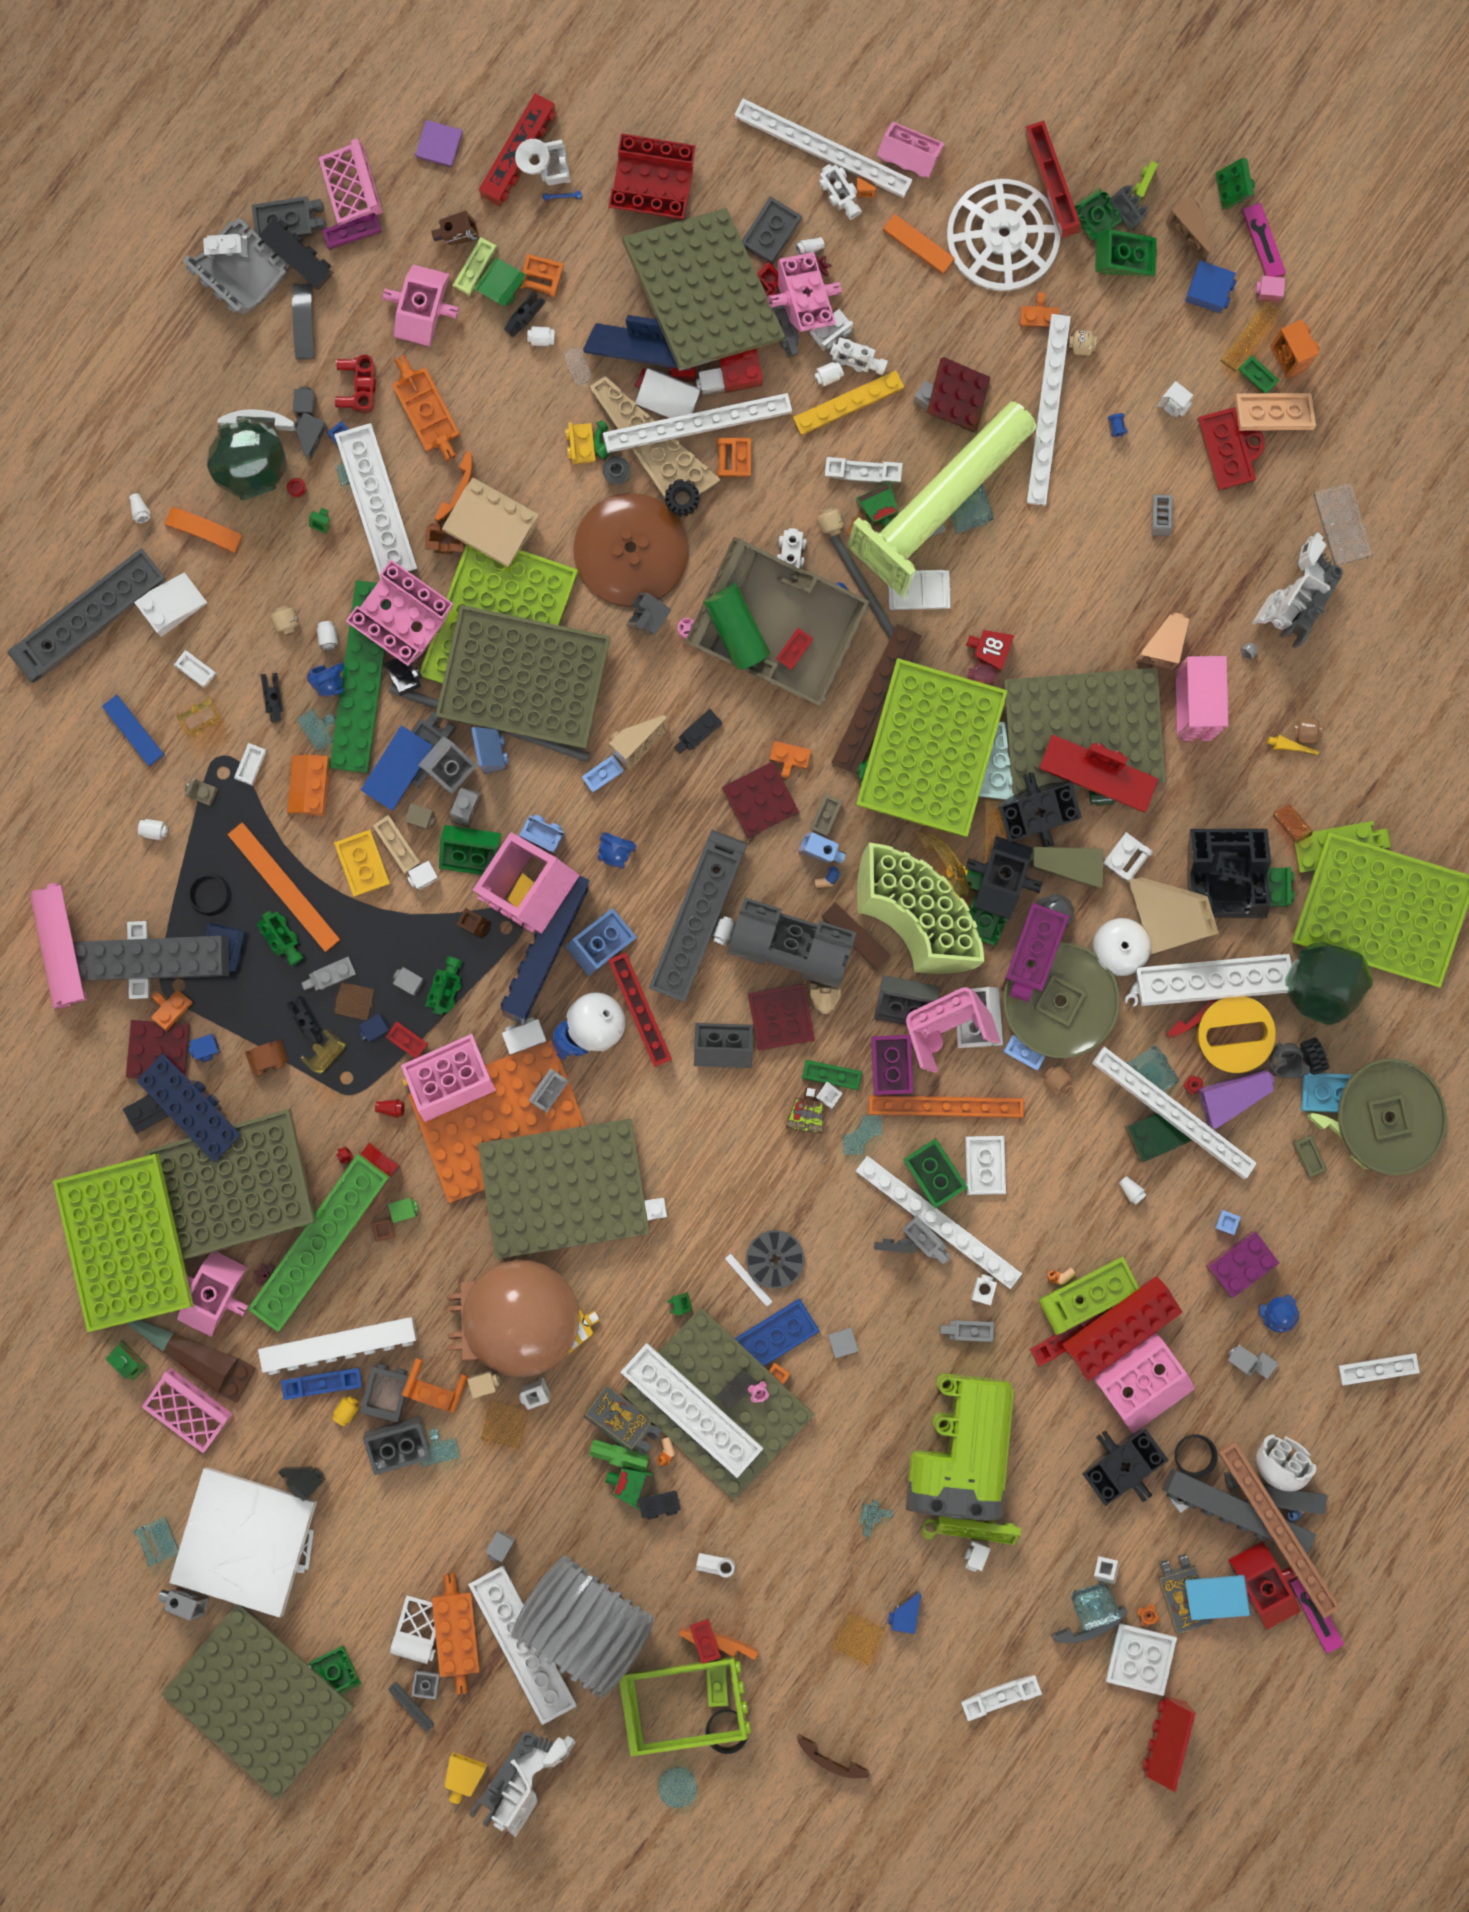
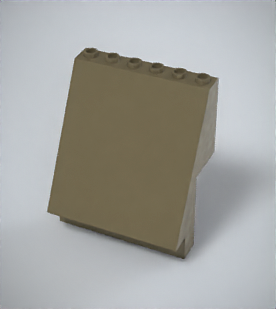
(781, 602)

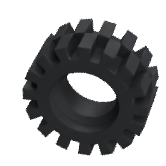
(682, 486)
(1314, 1055)

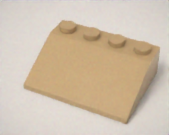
(490, 522)
(636, 740)

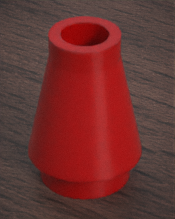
(390, 1107)

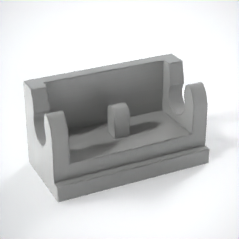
(548, 1090)

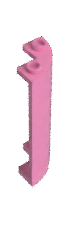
(57, 946)

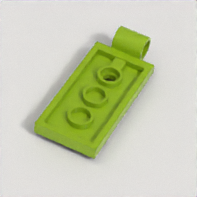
(1310, 848)
(972, 1529)

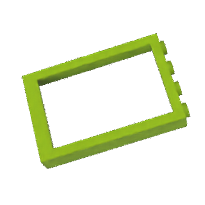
(632, 1714)

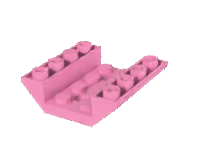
(410, 603)
(1151, 1391)

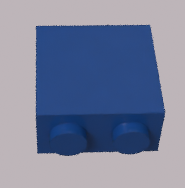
(1211, 287)

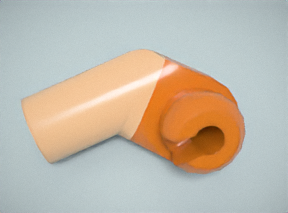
(1060, 1278)
(667, 1453)

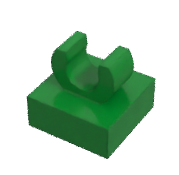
(320, 521)
(681, 1304)

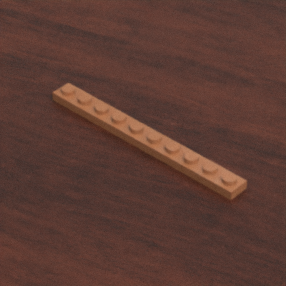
(1278, 1529)

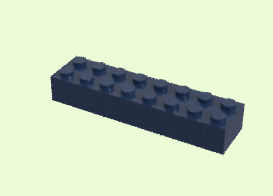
(542, 956)

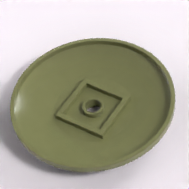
(1086, 1015)
(1416, 1114)

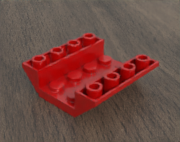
(652, 176)

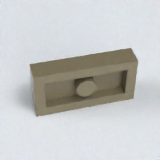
(826, 815)

